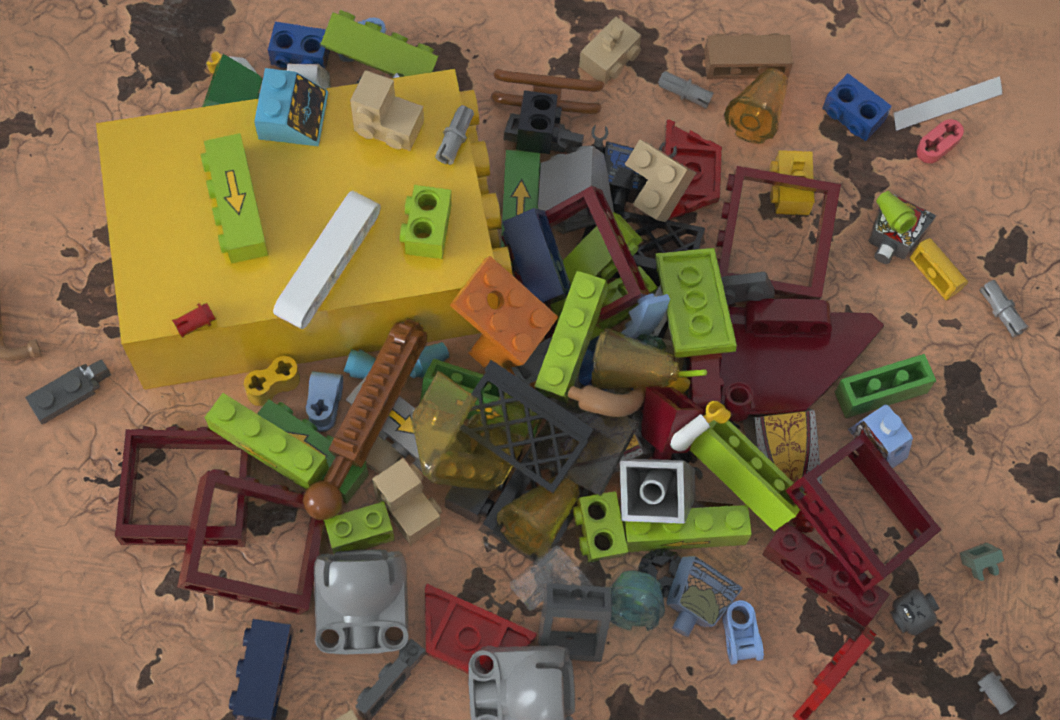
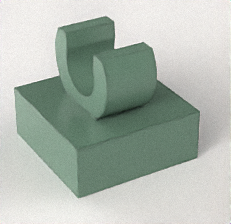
(982, 557)

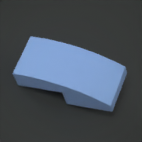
(646, 315)

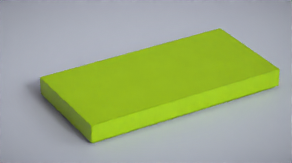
(697, 303)

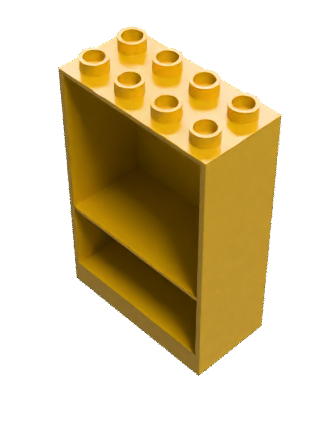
(172, 258)

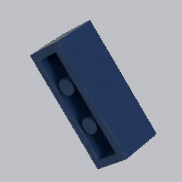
(537, 256)
(261, 670)

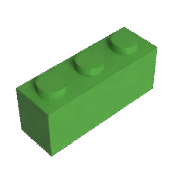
(885, 386)

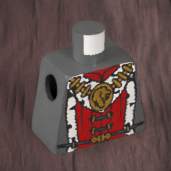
(892, 243)

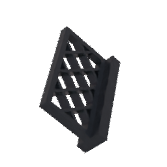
(649, 224)
(544, 408)
(514, 489)

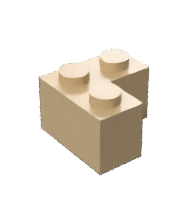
(382, 114)
(665, 182)
(405, 502)

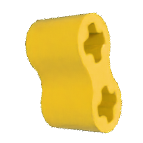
(272, 380)

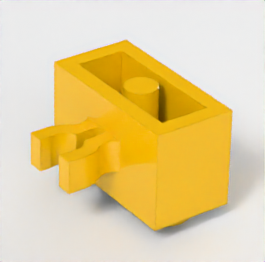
(787, 199)

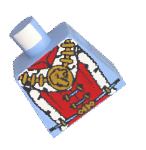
(886, 433)

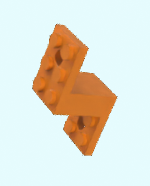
(510, 330)

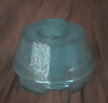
(636, 600)

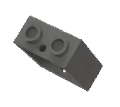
(593, 605)

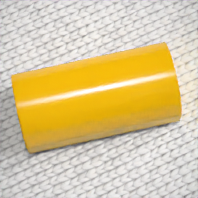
(938, 269)

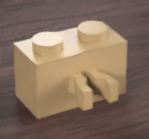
(610, 51)

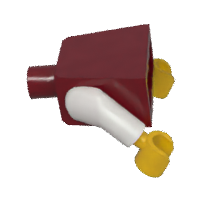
(674, 420)

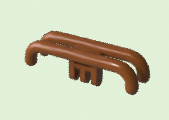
(549, 85)

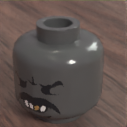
(914, 612)

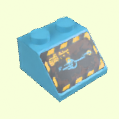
(290, 108)

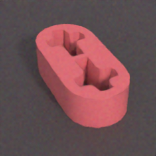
(936, 137)

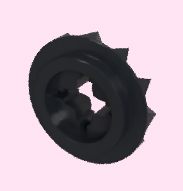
(660, 558)

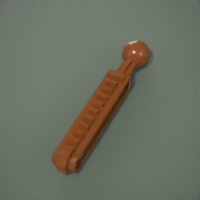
(367, 415)

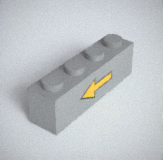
(397, 427)

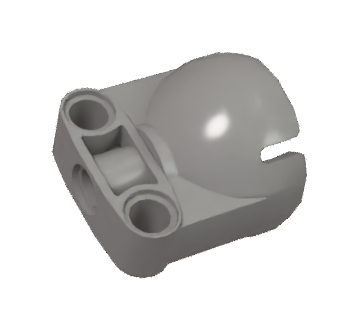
(360, 599)
(522, 684)

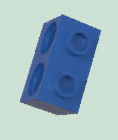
(300, 42)
(859, 103)

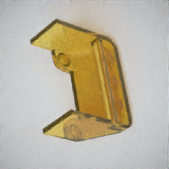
(450, 454)

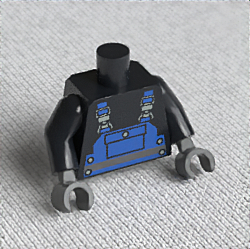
(623, 181)

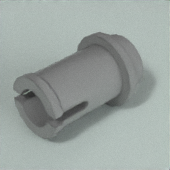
(996, 692)

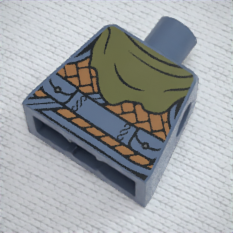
(699, 595)

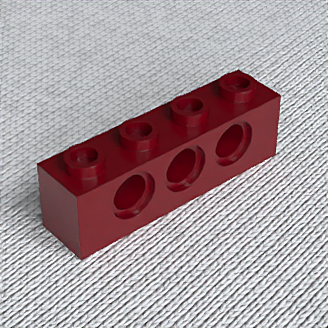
(823, 574)

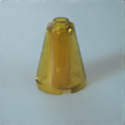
(758, 107)
(631, 363)
(538, 516)

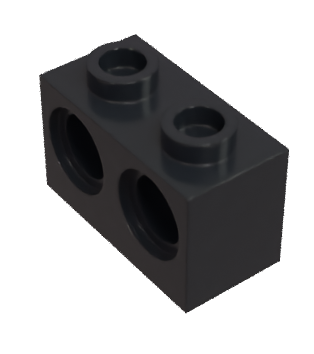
(537, 122)

